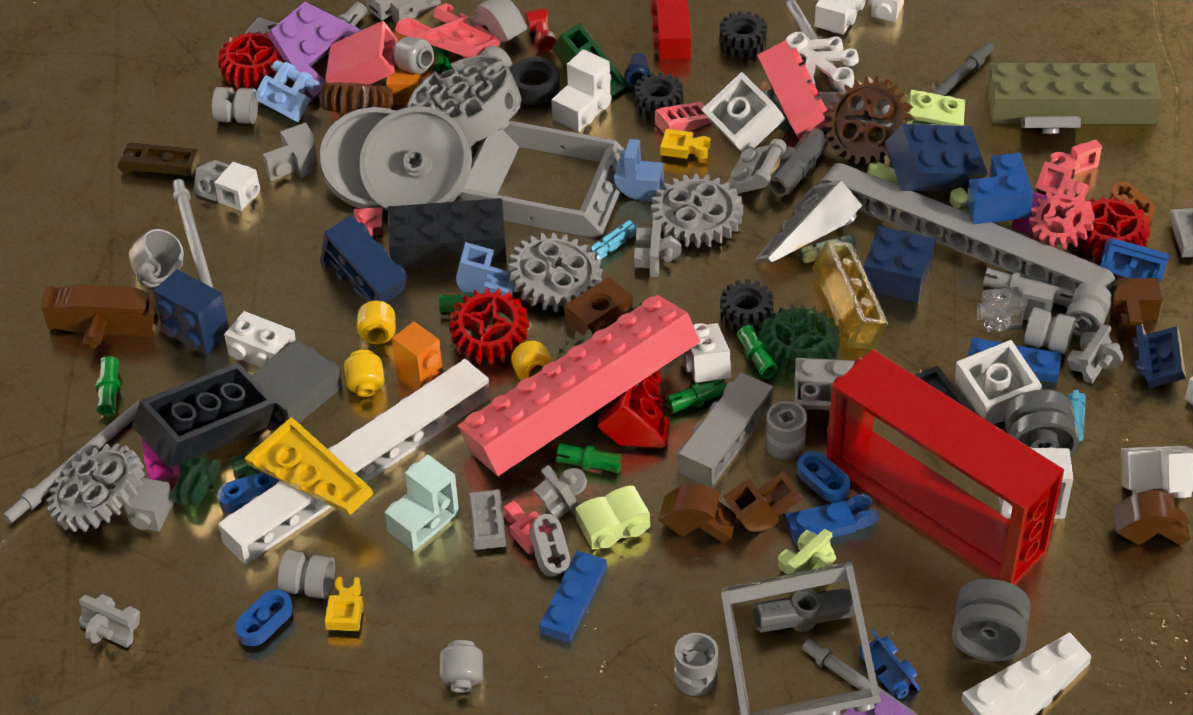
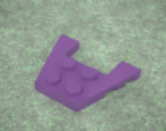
(307, 37)

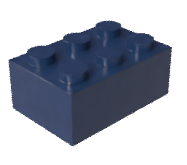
(935, 157)

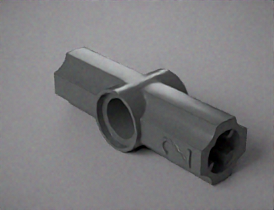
(797, 162)
(803, 610)

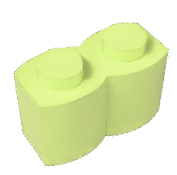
(613, 517)

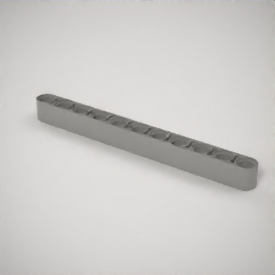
(955, 230)

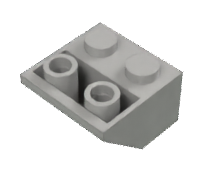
(815, 380)

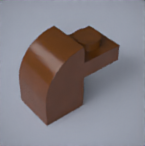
(1134, 302)
(696, 507)
(760, 507)
(1148, 514)

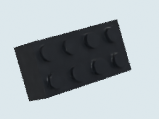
(436, 232)
(203, 414)

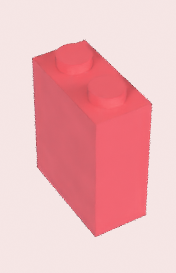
(363, 56)

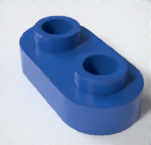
(825, 478)
(240, 492)
(262, 619)

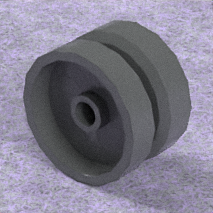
(1042, 420)
(991, 620)

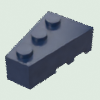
(362, 261)

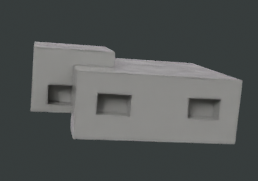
(400, 8)

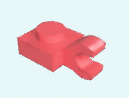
(1082, 157)
(1056, 177)
(371, 218)
(520, 523)

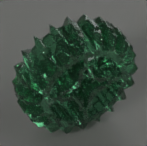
(799, 335)

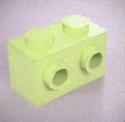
(936, 109)

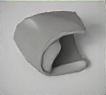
(155, 257)

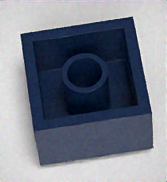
(899, 263)
(191, 311)

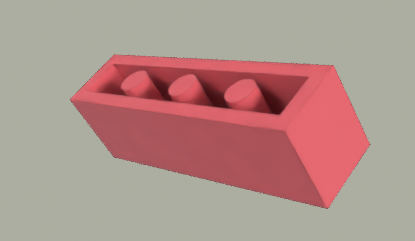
(792, 88)

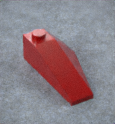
(637, 416)

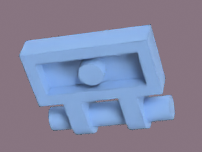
(282, 98)

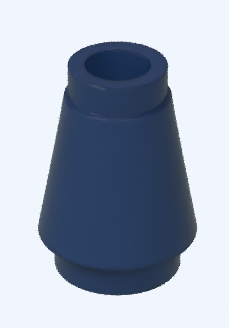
(636, 69)

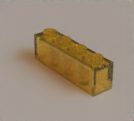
(850, 295)

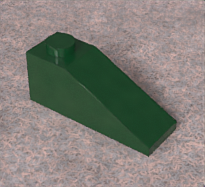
(576, 40)

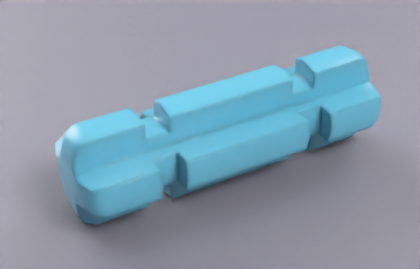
(613, 239)
(1078, 402)

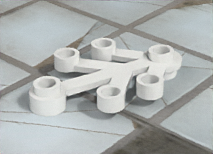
(814, 59)

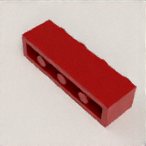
(673, 28)

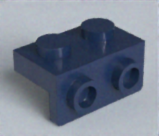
(1159, 355)

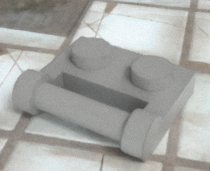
(755, 166)

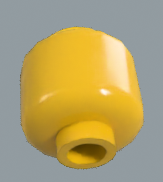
(376, 322)
(530, 359)
(363, 372)

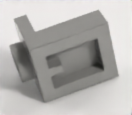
(205, 178)
(1038, 298)

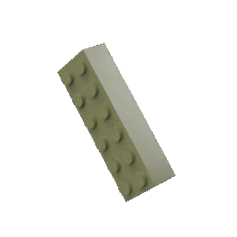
(1088, 90)

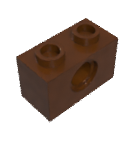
(598, 307)

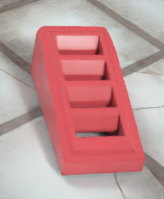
(678, 117)

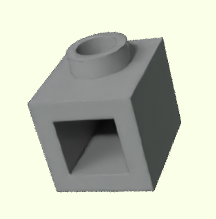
(150, 506)

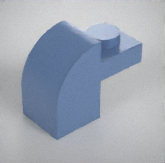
(637, 177)
(476, 272)

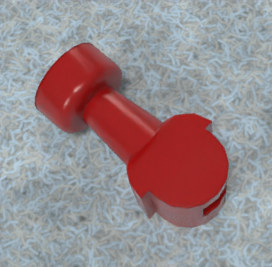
(538, 23)

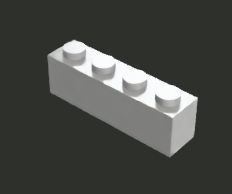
(724, 429)

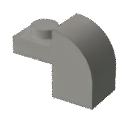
(500, 18)
(295, 156)

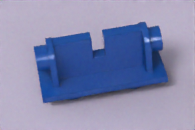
(897, 675)

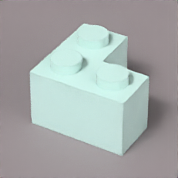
(426, 507)

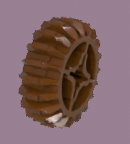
(353, 96)

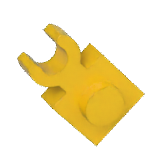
(681, 144)
(345, 608)

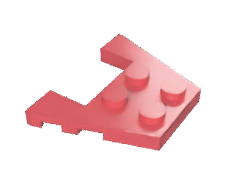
(454, 36)

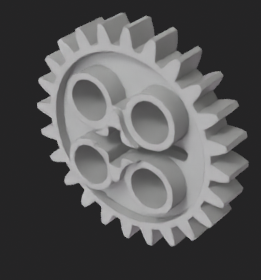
(697, 210)
(552, 270)
(95, 487)

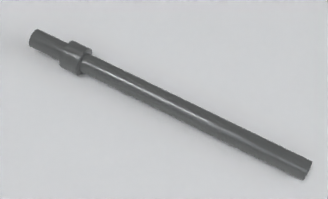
(972, 62)

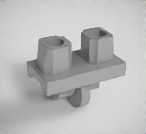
(666, 248)
(1097, 354)
(559, 493)
(104, 620)

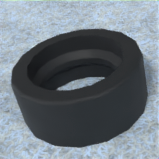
(539, 68)

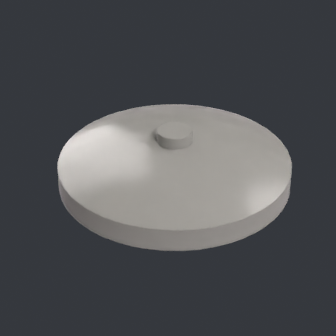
(341, 155)
(415, 158)

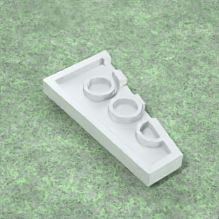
(1029, 682)

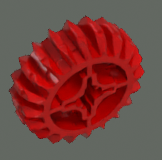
(248, 59)
(1116, 221)
(477, 314)

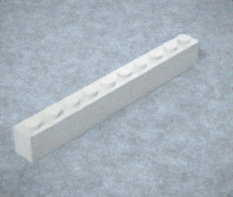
(365, 452)

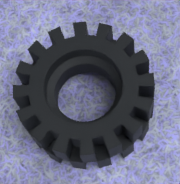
(735, 25)
(657, 86)
(745, 294)

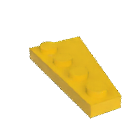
(309, 466)

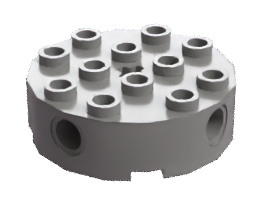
(474, 93)

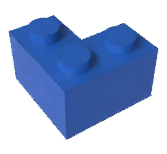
(1003, 194)

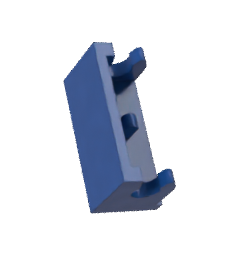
(1133, 260)

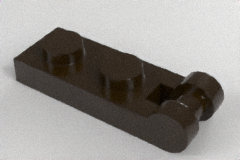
(158, 159)

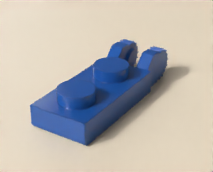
(833, 517)

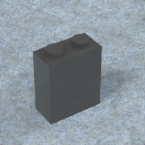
(298, 381)

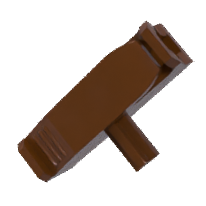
(100, 311)

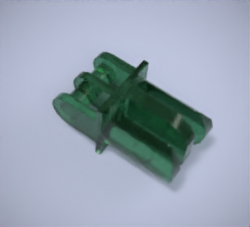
(194, 481)

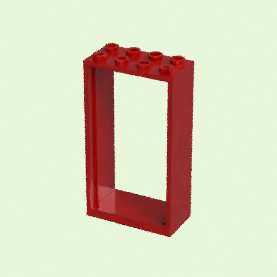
(961, 439)

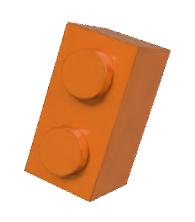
(416, 356)

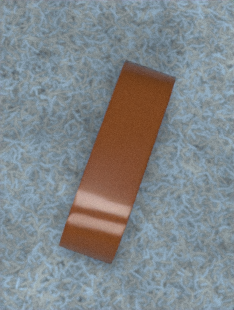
(1132, 195)

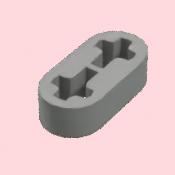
(556, 543)

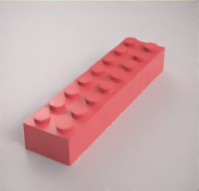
(578, 384)

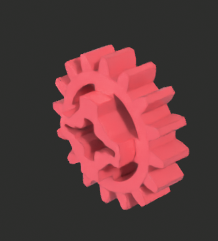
(1063, 215)

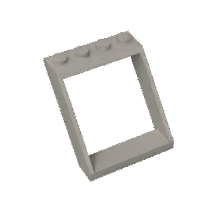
(498, 153)
(859, 700)

